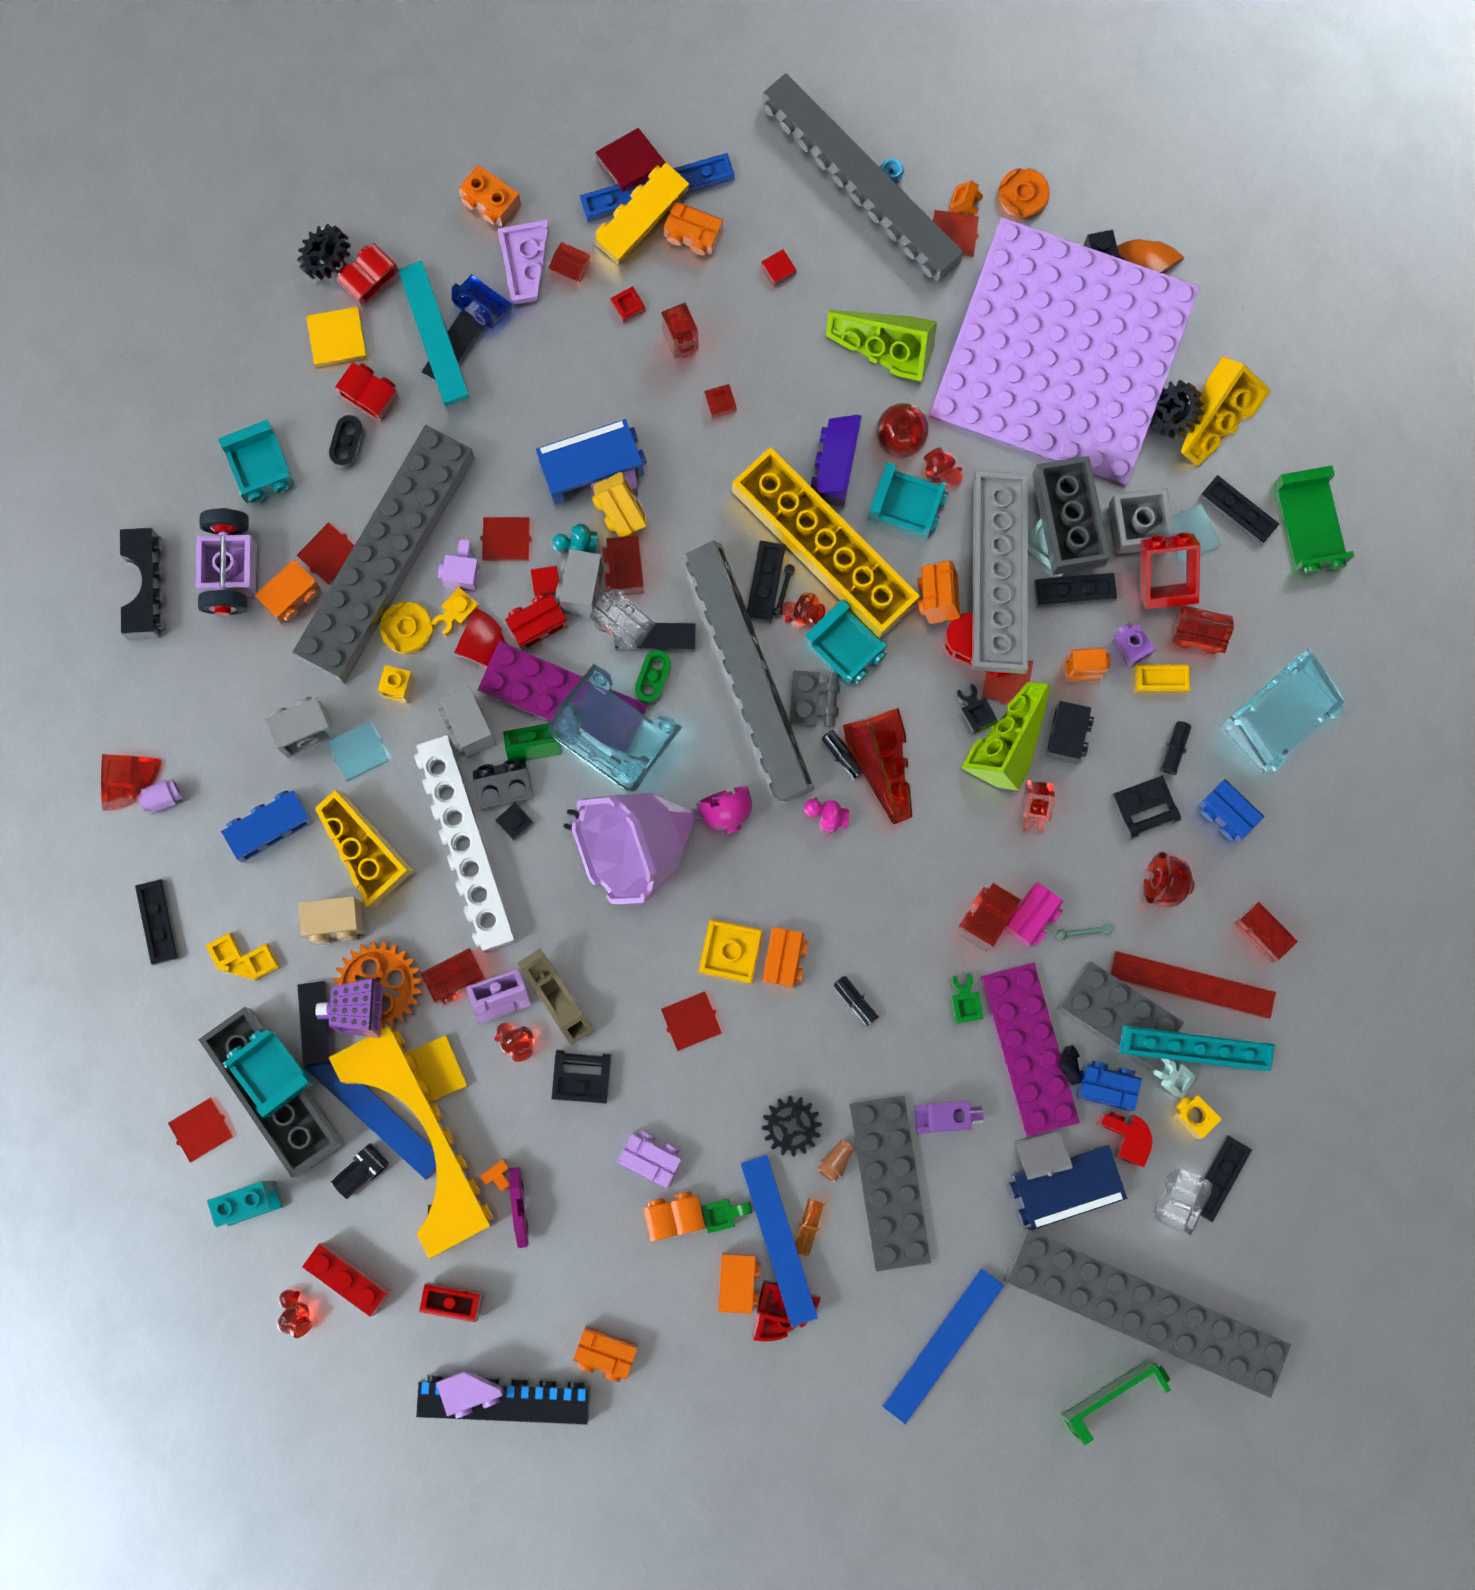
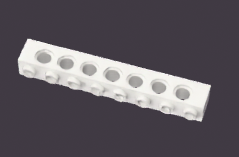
(441, 751)

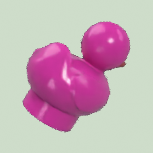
(831, 814)

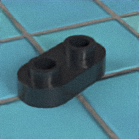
(346, 443)

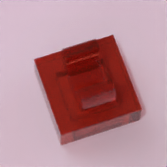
(720, 401)

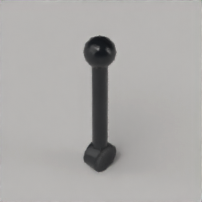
(789, 571)

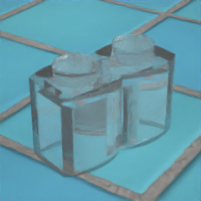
(1182, 1201)

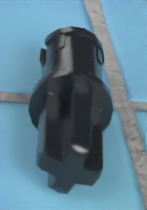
(1176, 748)
(841, 753)
(855, 1000)

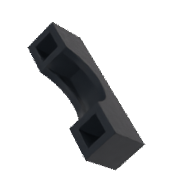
(142, 615)

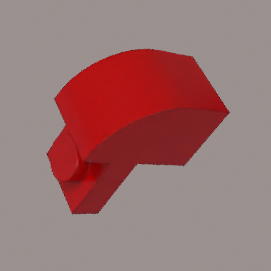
(1135, 1137)

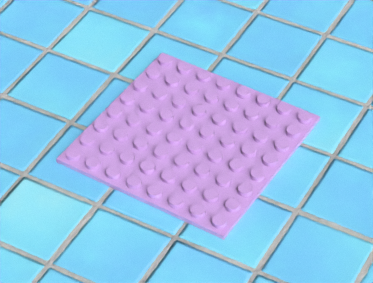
(1064, 350)

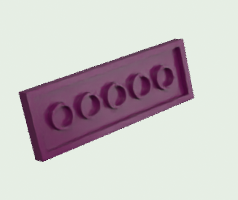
(532, 682)
(1029, 1049)

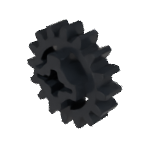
(324, 252)
(1176, 410)
(787, 1138)

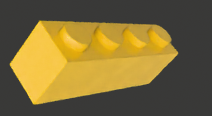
(641, 213)

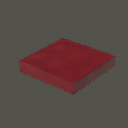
(629, 159)

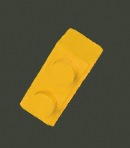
(620, 505)

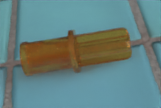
(808, 1226)

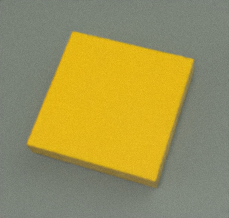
(336, 337)
(730, 951)
(438, 1068)

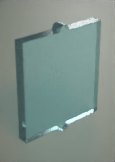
(1195, 522)
(358, 751)

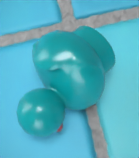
(581, 540)

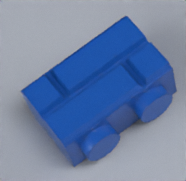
(1230, 811)
(1109, 1087)

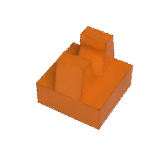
(963, 198)
(497, 1174)

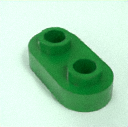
(651, 677)

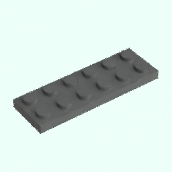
(889, 1183)

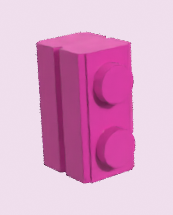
(1033, 915)

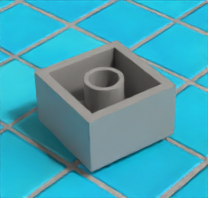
(1139, 517)
(580, 584)
(468, 723)
(300, 727)

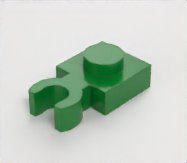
(966, 1004)

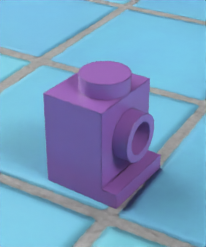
(1132, 653)

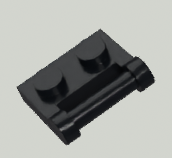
(1141, 799)
(581, 1086)

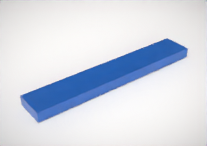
(698, 175)
(379, 1119)
(779, 1241)
(943, 1346)

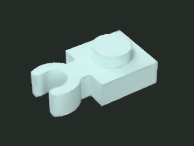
(1175, 1077)

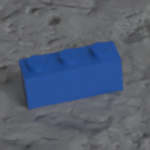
(266, 825)

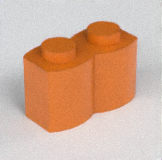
(1086, 664)
(674, 1217)

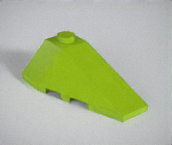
(893, 341)
(1009, 747)

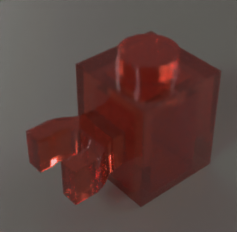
(1037, 804)

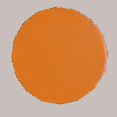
(1023, 193)

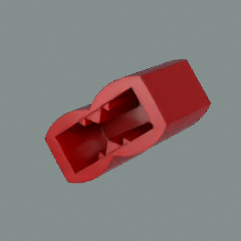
(367, 274)
(366, 390)

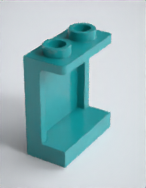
(257, 461)
(907, 502)
(845, 644)
(267, 1072)
(245, 1203)

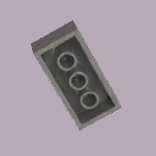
(1070, 515)
(1106, 1004)

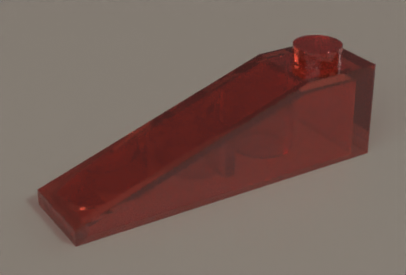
(879, 754)

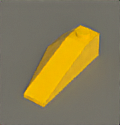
(1229, 398)

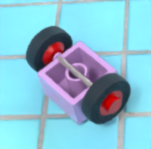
(225, 562)

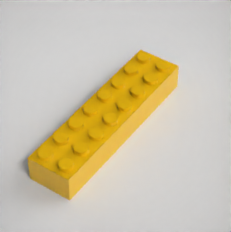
(825, 543)

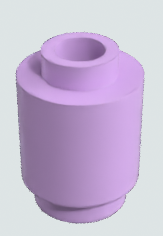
(159, 796)

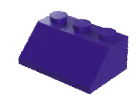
(836, 459)

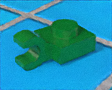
(721, 1215)

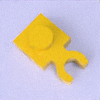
(457, 609)

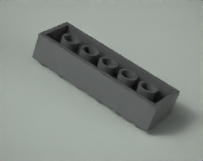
(297, 1130)

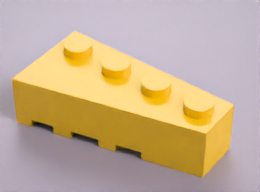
(366, 853)

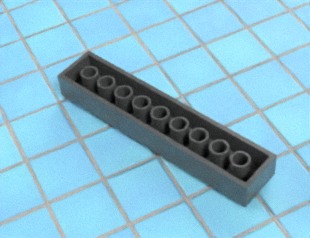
(384, 554)
(1147, 1312)

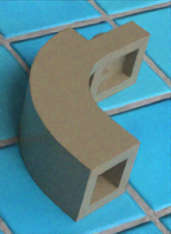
(555, 996)

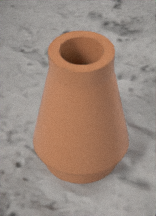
(835, 1162)

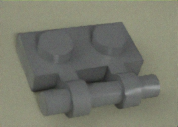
(804, 698)

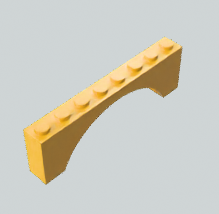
(455, 1207)

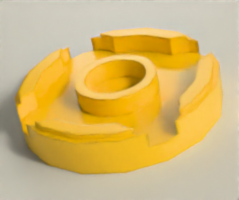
(406, 627)

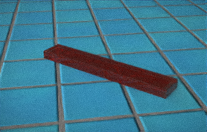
(1193, 985)

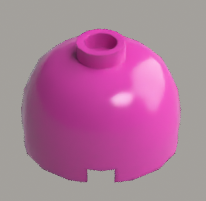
(726, 809)

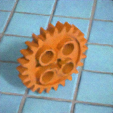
(387, 963)

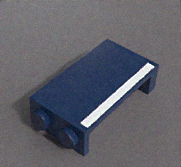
(1071, 1192)

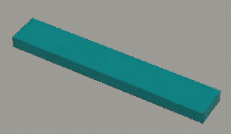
(434, 333)
(1196, 1048)

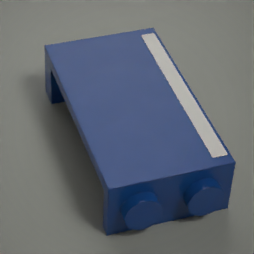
(590, 458)

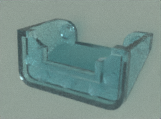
(1284, 712)
(610, 731)

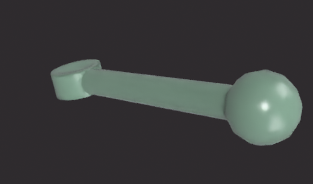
(1105, 929)

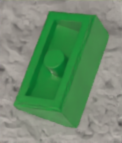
(530, 743)

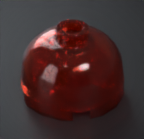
(902, 429)
(1169, 881)

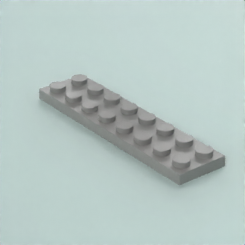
(1000, 573)

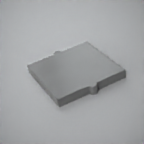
(1043, 1155)

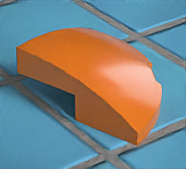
(1150, 254)

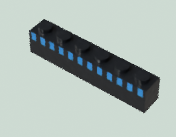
(519, 1403)

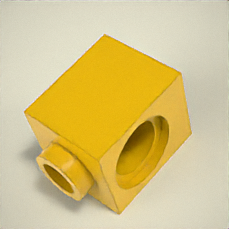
(396, 684)
(1208, 1120)

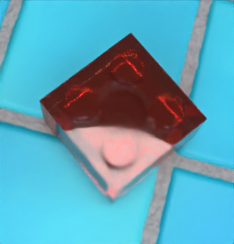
(989, 917)

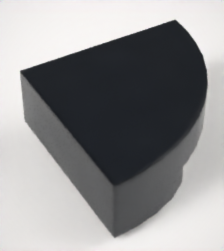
(1069, 1065)

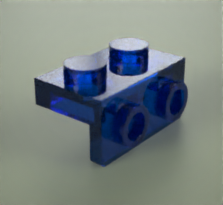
(480, 301)

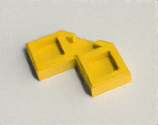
(230, 959)

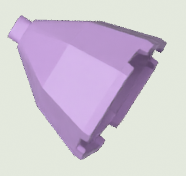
(631, 842)

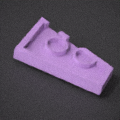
(523, 258)

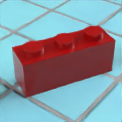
(346, 1279)

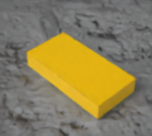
(1162, 678)

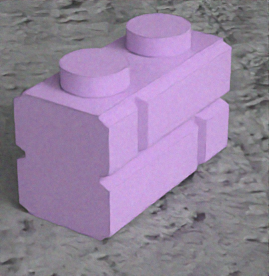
(498, 996)
(650, 1159)

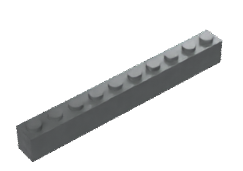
(861, 177)
(749, 672)

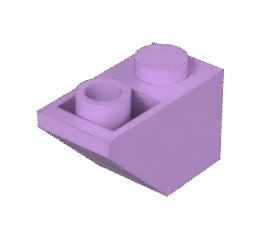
(466, 1391)

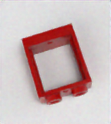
(1170, 594)

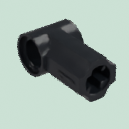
(365, 1166)

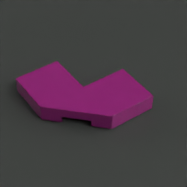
(518, 1210)

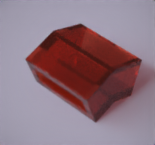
(570, 262)

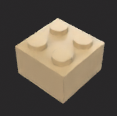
(331, 919)

